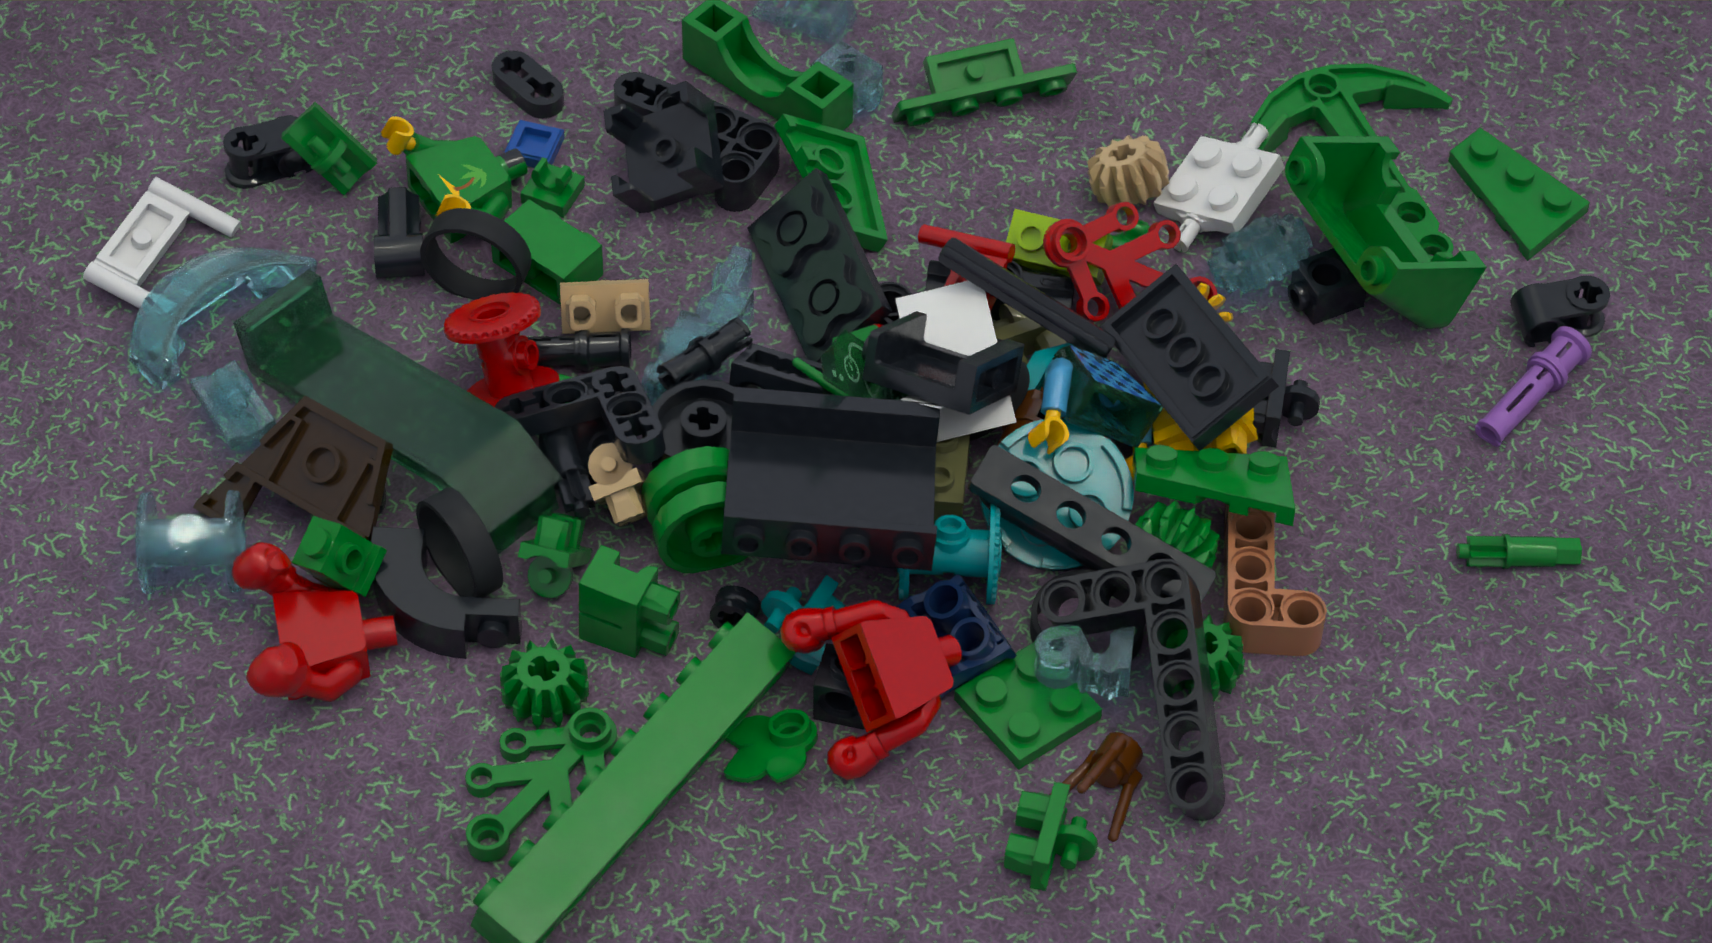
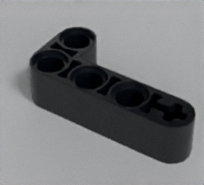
(746, 143)

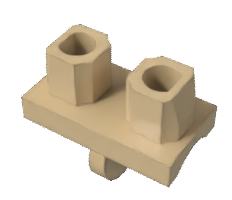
(605, 305)
(616, 484)

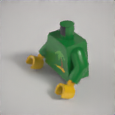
(455, 172)

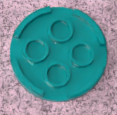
(1084, 464)

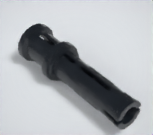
(585, 349)

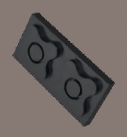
(818, 265)
(1189, 357)

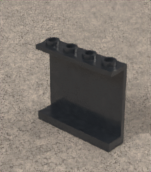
(831, 479)

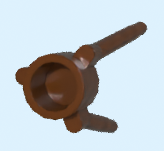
(1111, 766)

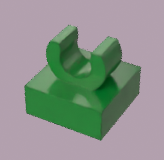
(553, 187)

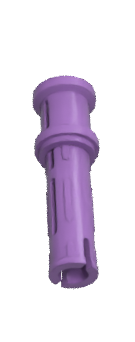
(1554, 359)

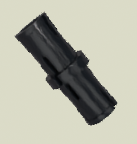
(705, 354)

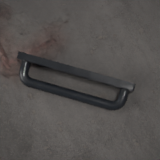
(1084, 544)

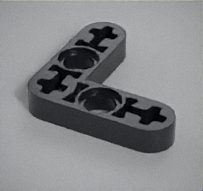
(590, 398)

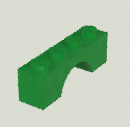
(726, 49)

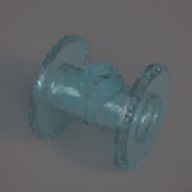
(187, 540)

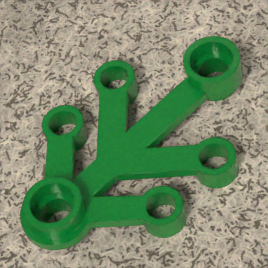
(541, 777)

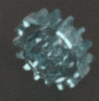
(1260, 253)

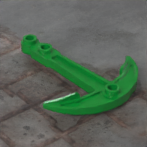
(1332, 99)

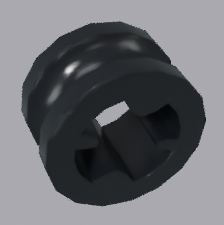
(732, 604)

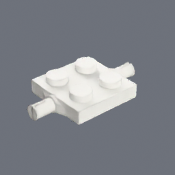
(1219, 185)

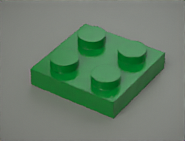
(1023, 713)

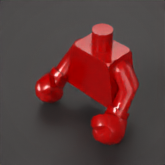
(317, 627)
(891, 668)

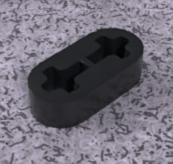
(522, 89)

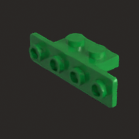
(978, 76)

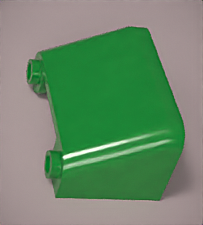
(1349, 197)

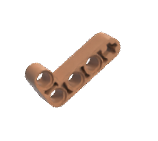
(1264, 616)

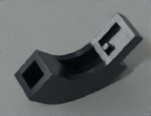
(430, 615)

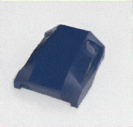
(960, 614)

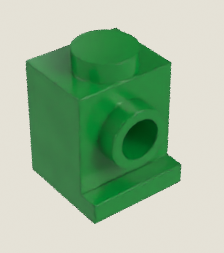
(339, 556)

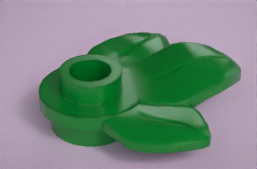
(771, 746)

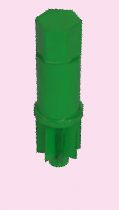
(1519, 551)

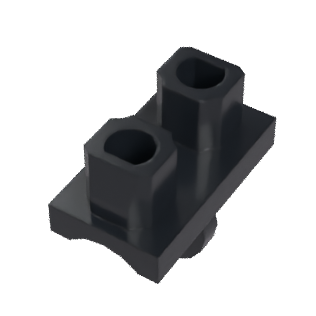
(1293, 401)

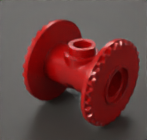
(507, 356)

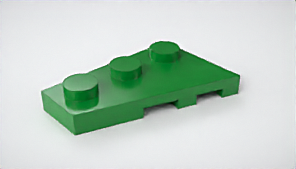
(848, 167)
(1519, 193)
(1235, 479)

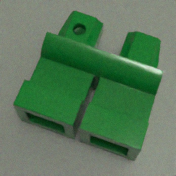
(626, 607)

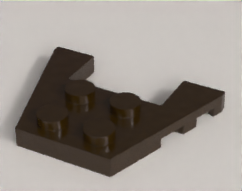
(316, 464)

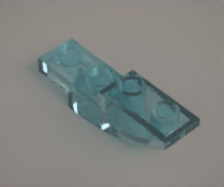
(727, 300)

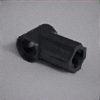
(398, 235)

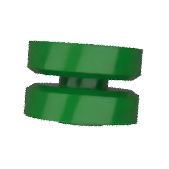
(687, 509)

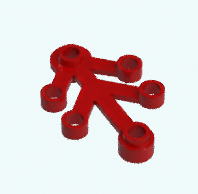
(1117, 264)

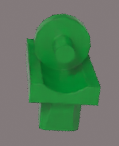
(329, 148)
(556, 553)
(1047, 815)

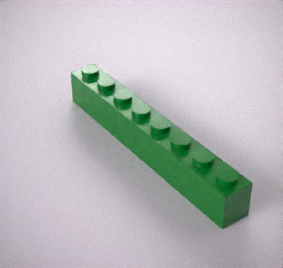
(633, 787)

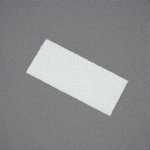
(962, 323)

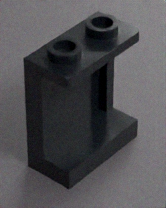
(906, 363)

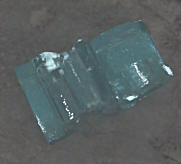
(1067, 659)

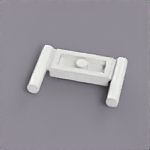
(147, 236)

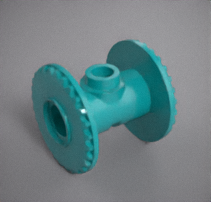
(964, 553)

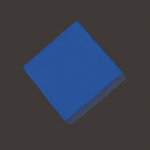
(536, 142)

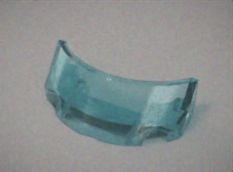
(192, 289)

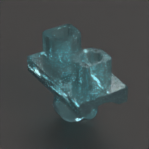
(234, 406)

